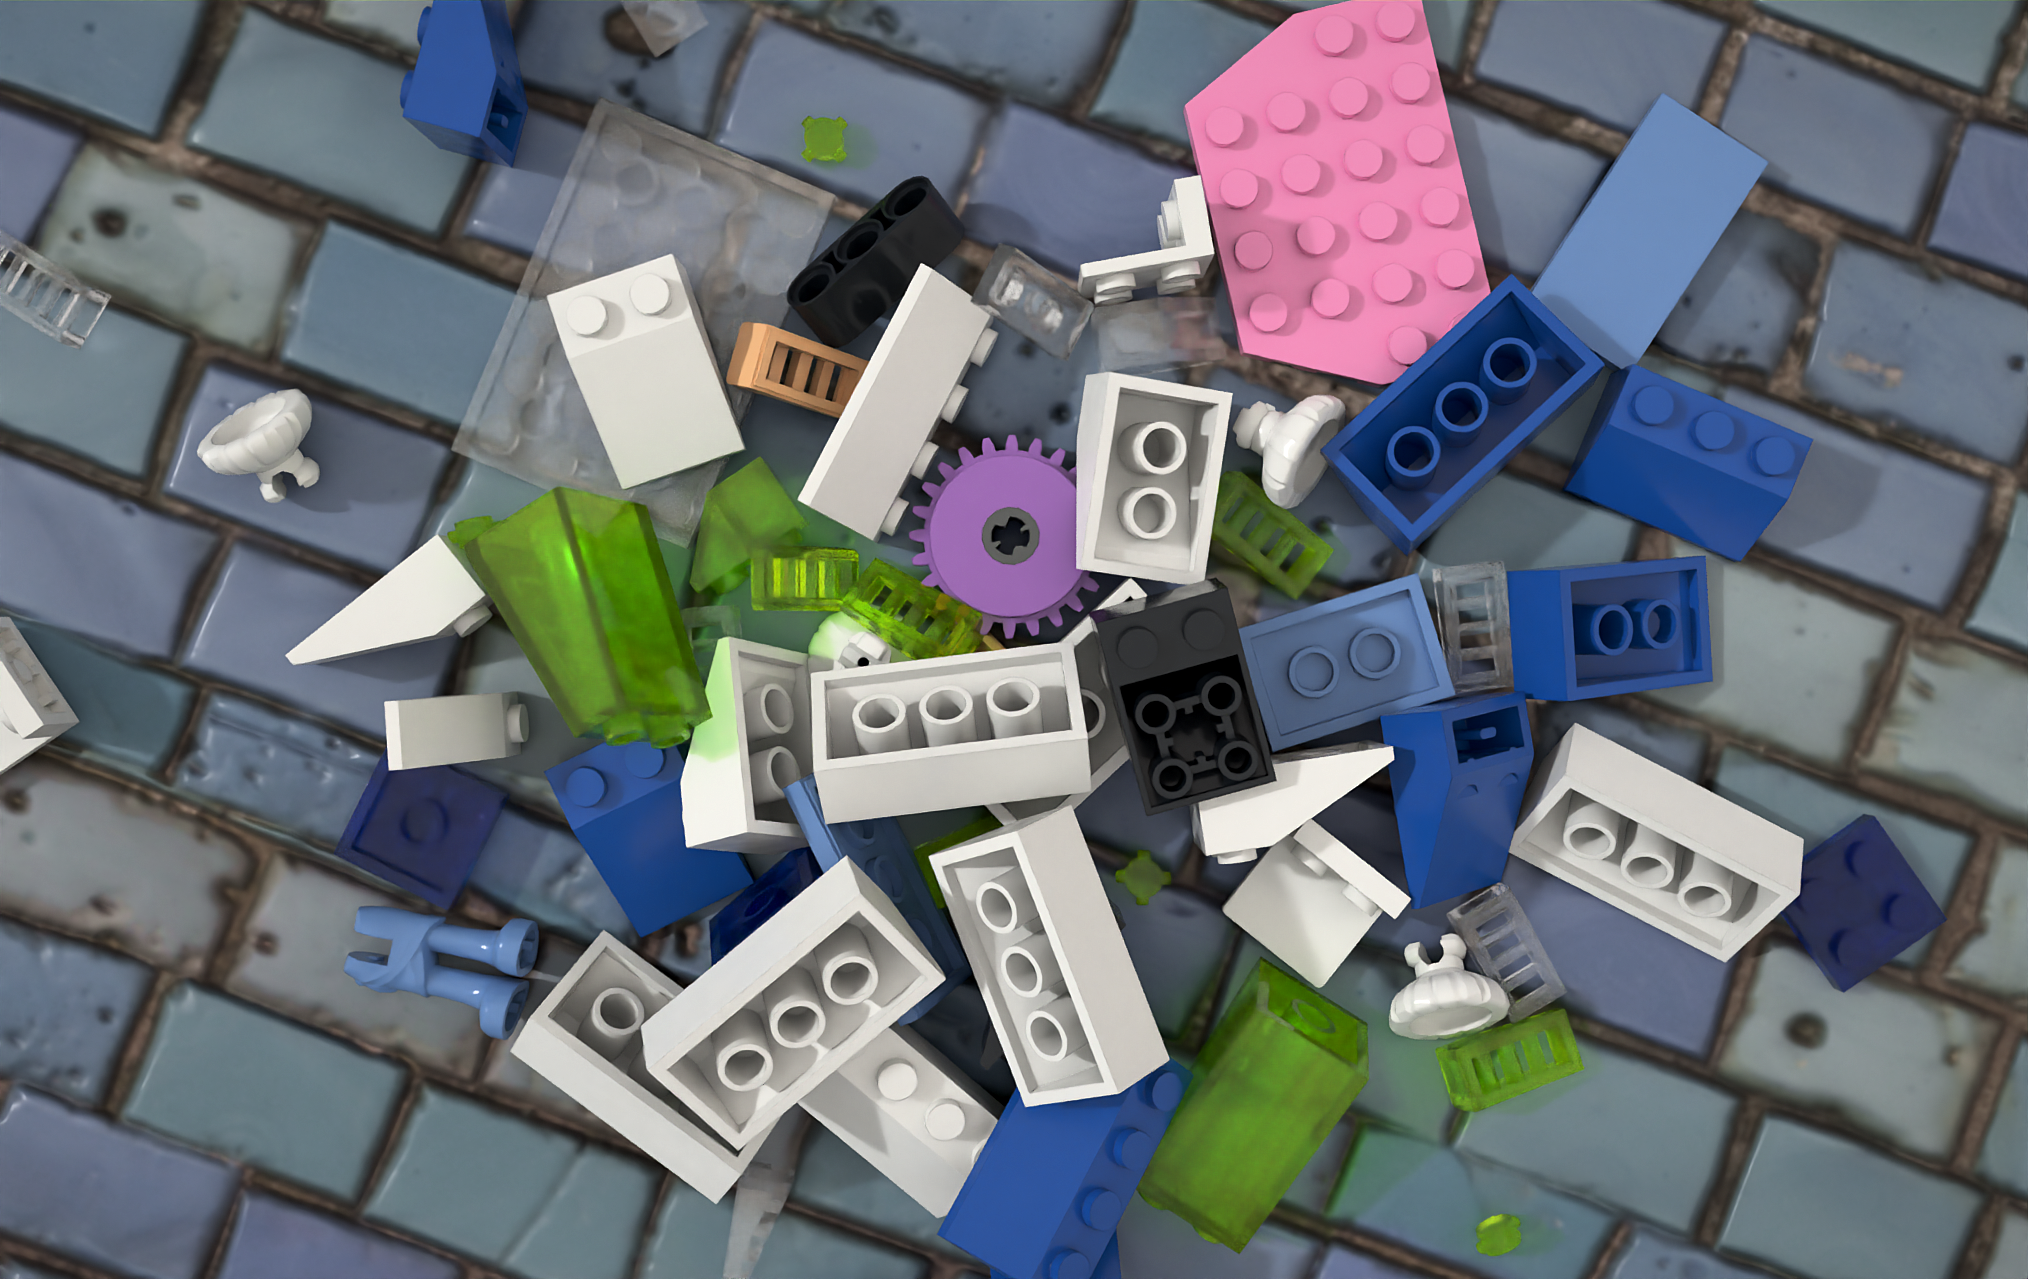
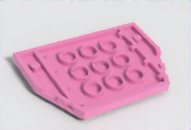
(1338, 193)

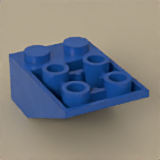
(467, 81)
(1458, 790)

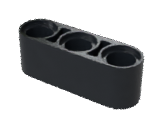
(875, 262)

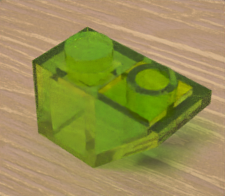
(738, 513)

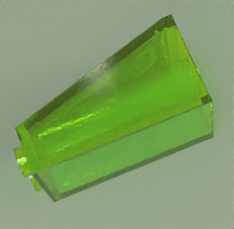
(595, 616)
(1257, 1106)

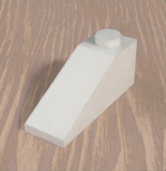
(416, 602)
(454, 729)

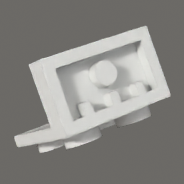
(1184, 253)
(30, 702)
(1312, 901)

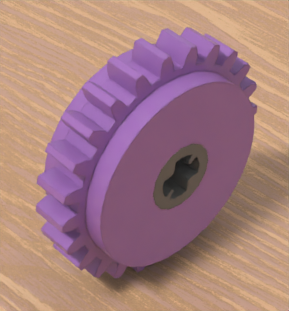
(986, 496)

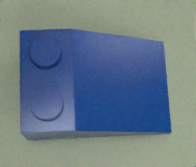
(1609, 628)
(630, 823)

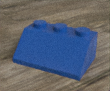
(1686, 462)

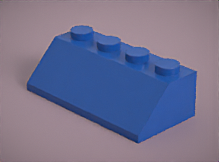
(1461, 413)
(1061, 1178)

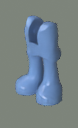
(416, 966)

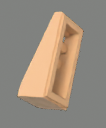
(760, 361)

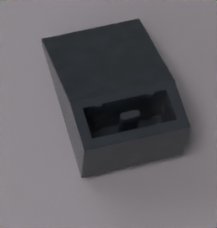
(1183, 695)

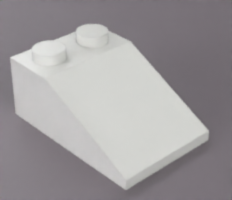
(647, 371)
(1148, 476)
(749, 751)
(1265, 814)

